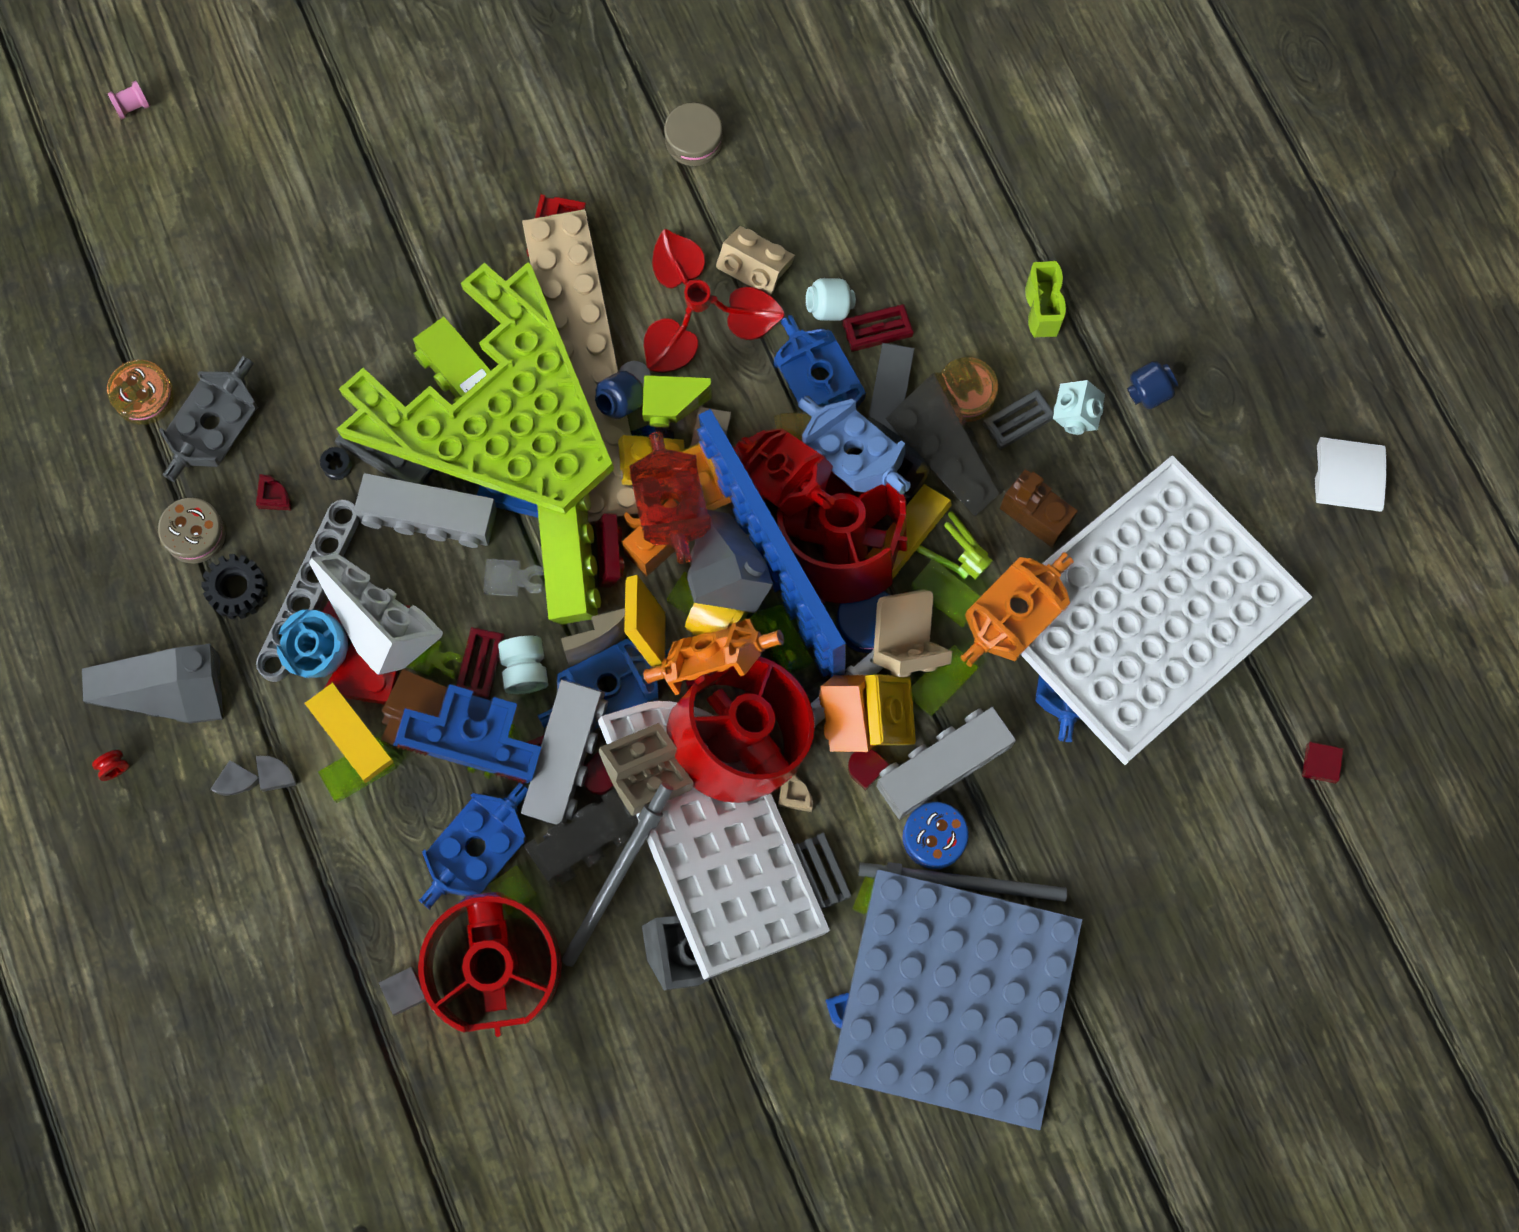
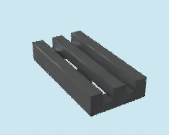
(996, 433)
(810, 845)

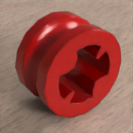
(110, 765)

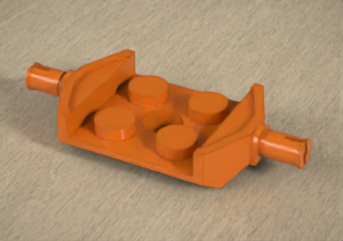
(1008, 633)
(714, 651)

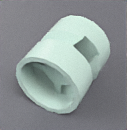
(522, 659)

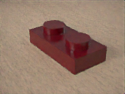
(608, 539)

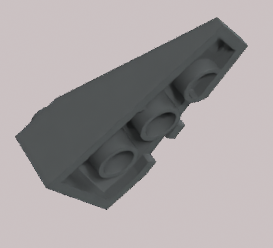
(727, 567)
(165, 683)
(671, 954)

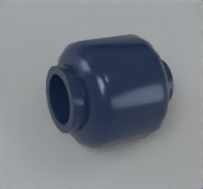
(1152, 385)
(619, 395)

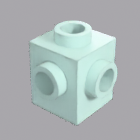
(1079, 407)

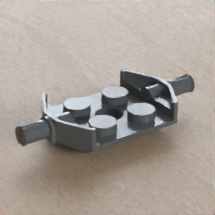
(214, 395)

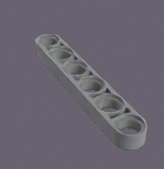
(304, 588)

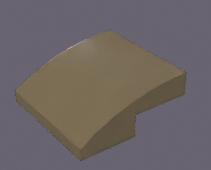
(606, 633)
(641, 764)

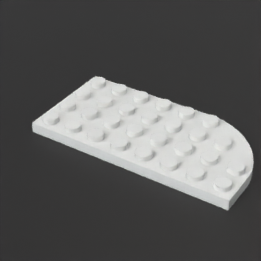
(726, 866)

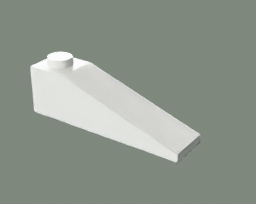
(376, 623)

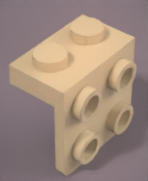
(904, 634)

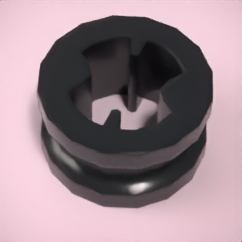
(333, 453)

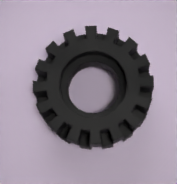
(220, 573)

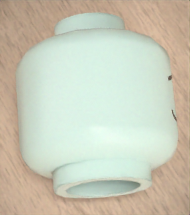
(830, 299)

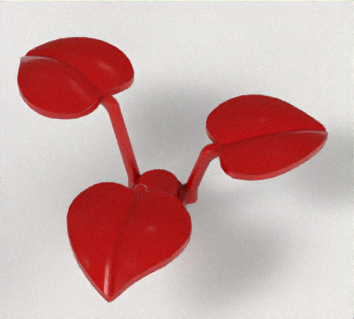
(682, 260)

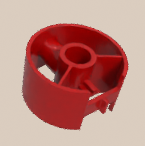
(844, 540)
(743, 732)
(485, 931)

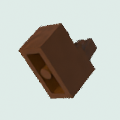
(1038, 508)
(410, 693)

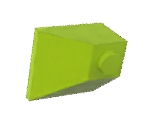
(673, 398)

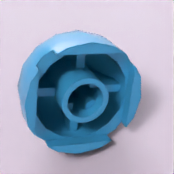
(312, 644)

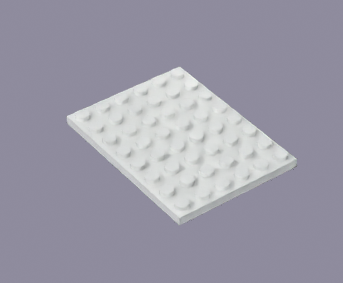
(1158, 609)

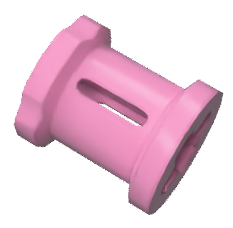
(128, 100)

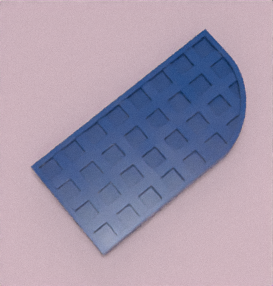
(785, 571)

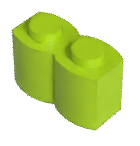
(1045, 299)

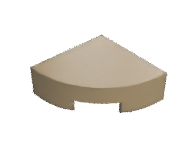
(795, 795)

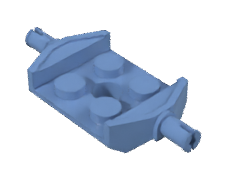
(841, 427)

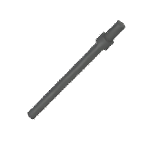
(648, 819)
(969, 882)

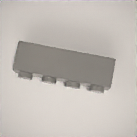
(425, 510)
(563, 753)
(945, 762)

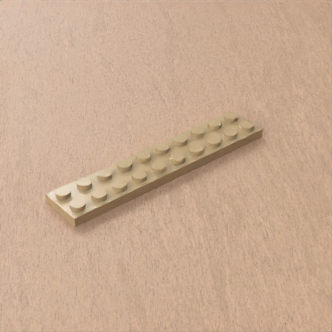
(570, 282)

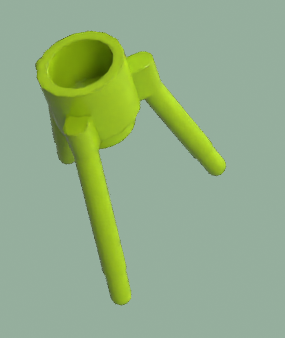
(973, 560)

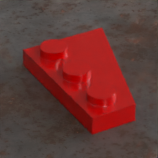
(359, 682)

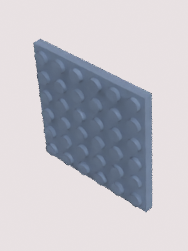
(957, 1000)

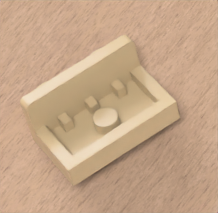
(753, 259)

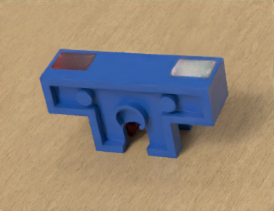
(470, 734)

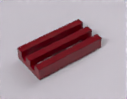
(878, 339)
(493, 664)

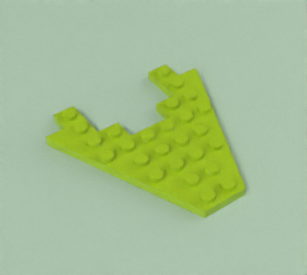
(516, 428)

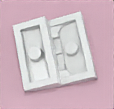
(1351, 474)

